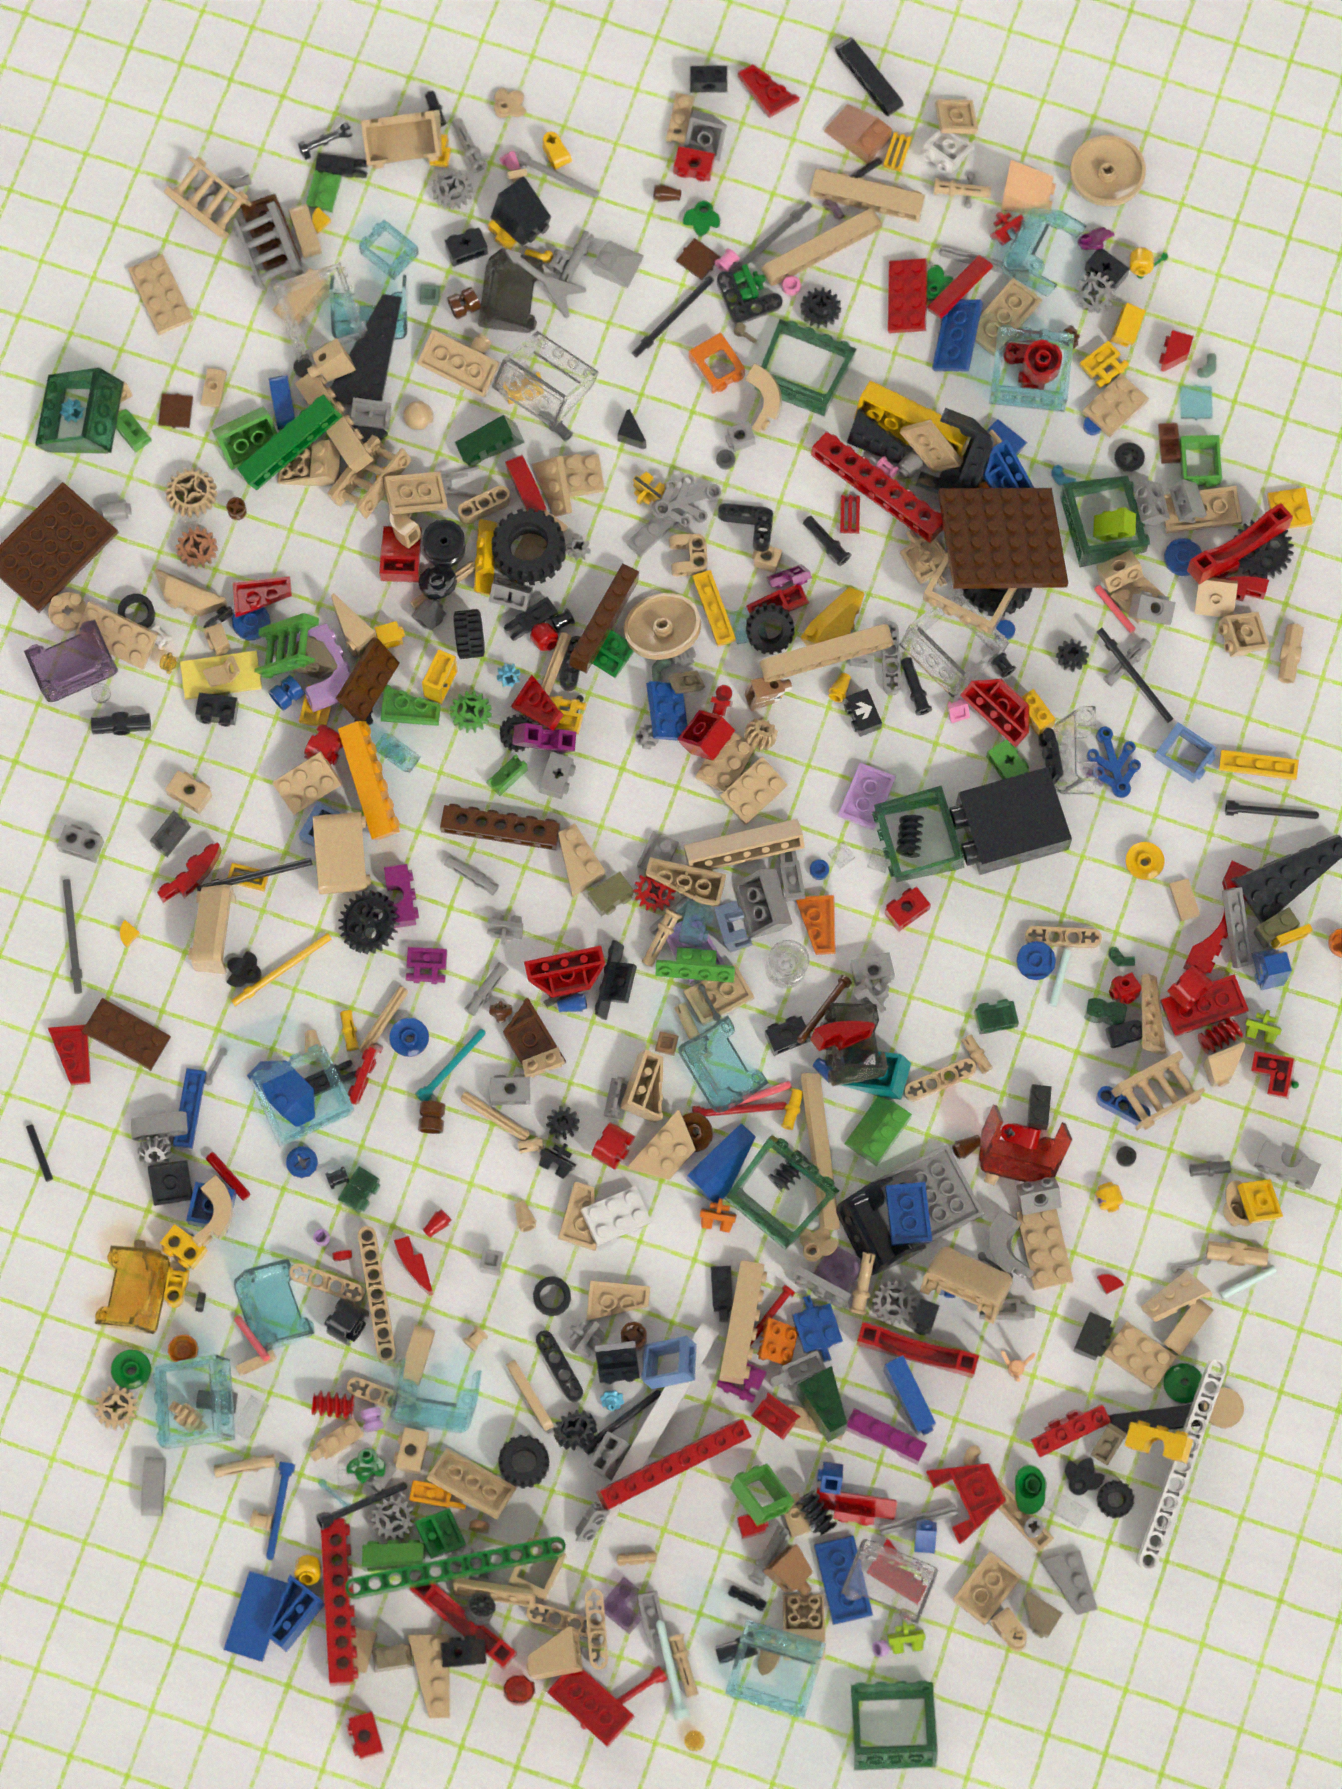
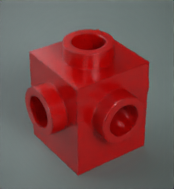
(1125, 988)

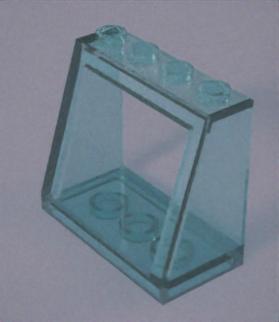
(1027, 396)
(297, 1060)
(221, 1403)
(782, 1644)

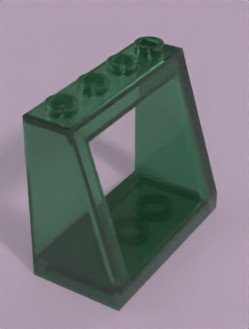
(99, 417)
(1100, 553)
(914, 801)
(894, 1756)

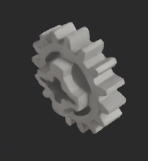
(449, 182)
(1096, 299)
(887, 1308)
(389, 1528)

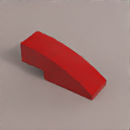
(525, 484)
(1250, 586)
(790, 599)
(841, 1034)
(413, 1264)

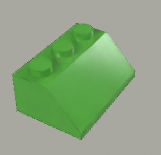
(244, 435)
(878, 1130)
(392, 1555)

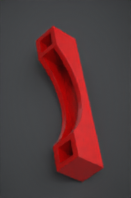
(1216, 559)
(1204, 952)
(939, 1357)
(454, 1615)

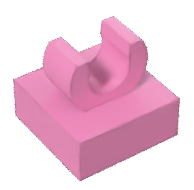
(958, 710)

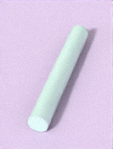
(1060, 978)
(1248, 1282)

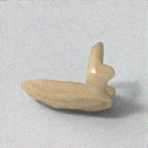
(767, 1662)

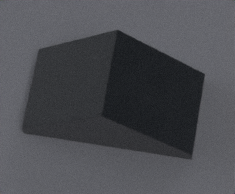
(630, 432)

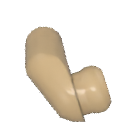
(971, 1455)

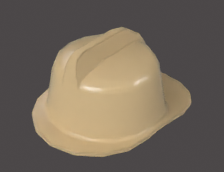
(1234, 1209)

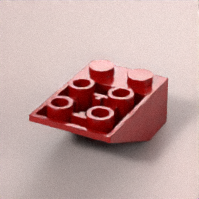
(398, 561)

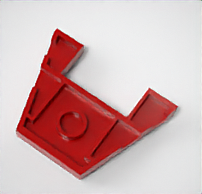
(978, 1491)

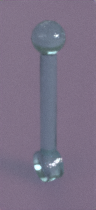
(322, 1483)

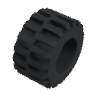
(469, 634)
(773, 644)
(518, 1444)

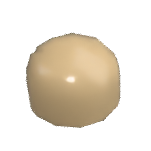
(418, 415)

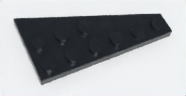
(371, 355)
(1282, 880)

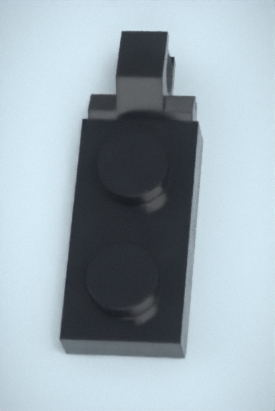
(721, 1291)

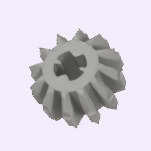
(147, 1148)

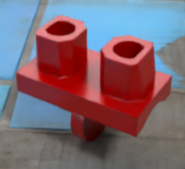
(1002, 234)
(721, 701)

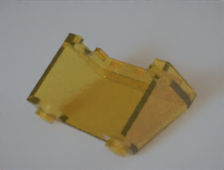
(136, 1290)

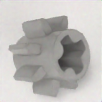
(580, 543)
(685, 658)
(644, 737)

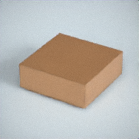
(667, 1043)

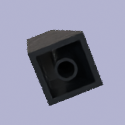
(521, 212)

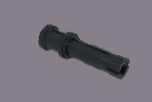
(832, 546)
(917, 694)

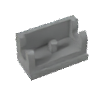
(371, 413)
(1187, 501)

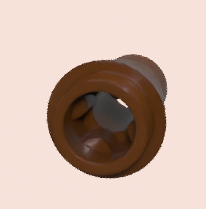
(665, 193)
(964, 1147)

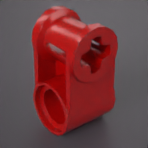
(1019, 351)
(1024, 1135)

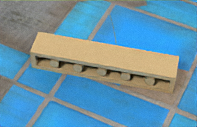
(867, 195)
(342, 433)
(745, 846)
(742, 1320)

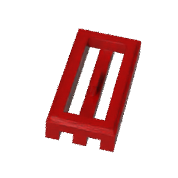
(850, 499)

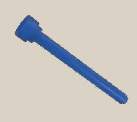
(286, 1470)

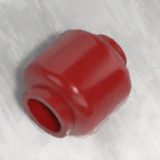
(544, 637)

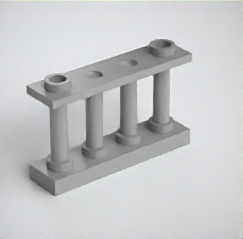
(286, 248)

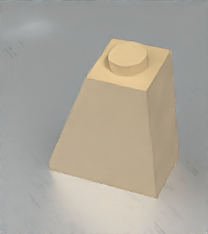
(557, 1656)

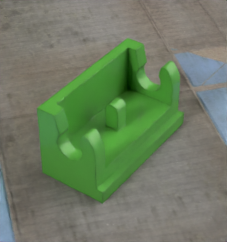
(132, 431)
(507, 775)

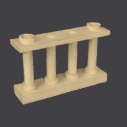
(191, 204)
(349, 479)
(1157, 1072)

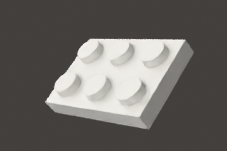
(616, 1216)

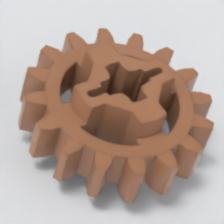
(205, 544)

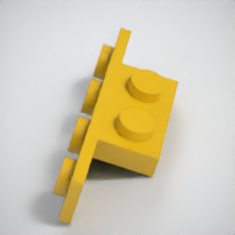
(484, 557)

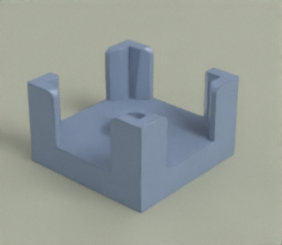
(726, 915)

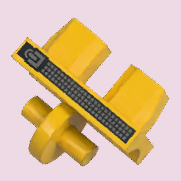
(644, 491)

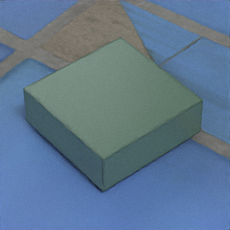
(429, 295)

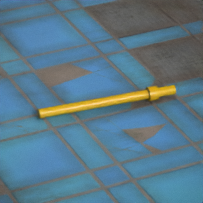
(249, 992)

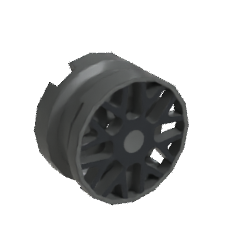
(480, 1609)

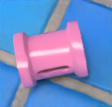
(727, 260)
(883, 464)

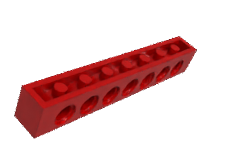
(927, 529)
(673, 1464)
(337, 1675)

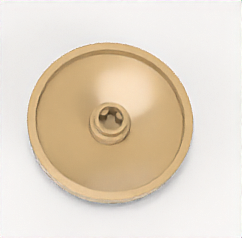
(1108, 170)
(662, 626)

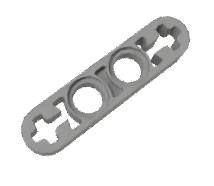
(892, 658)

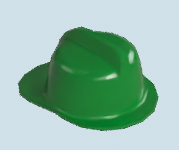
(1030, 1489)

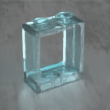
(401, 262)

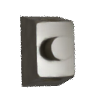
(392, 1658)

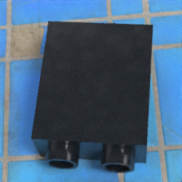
(1011, 821)

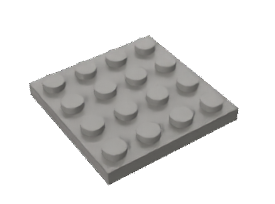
(948, 1192)

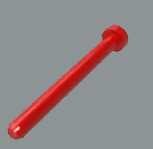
(774, 1309)

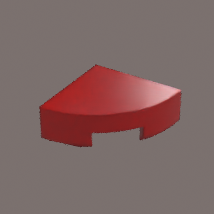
(1109, 1283)

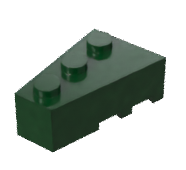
(489, 440)
(823, 1403)

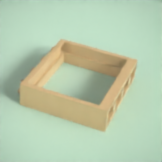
(964, 615)

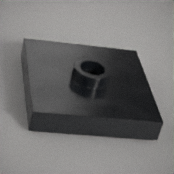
(170, 1182)

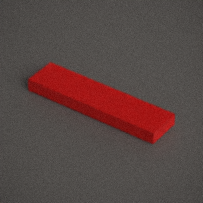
(960, 286)

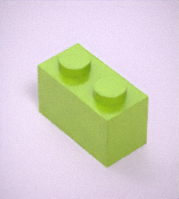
(1114, 525)

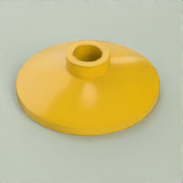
(1148, 852)

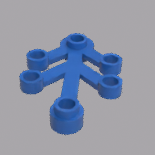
(1113, 764)

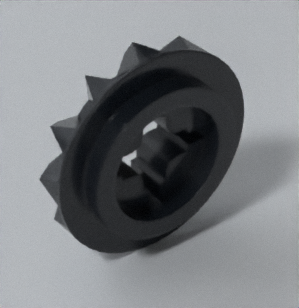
(1124, 450)

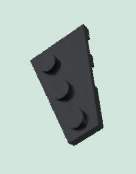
(874, 439)

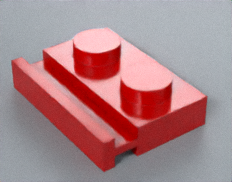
(775, 1416)

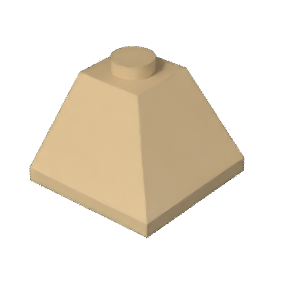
(1222, 1065)

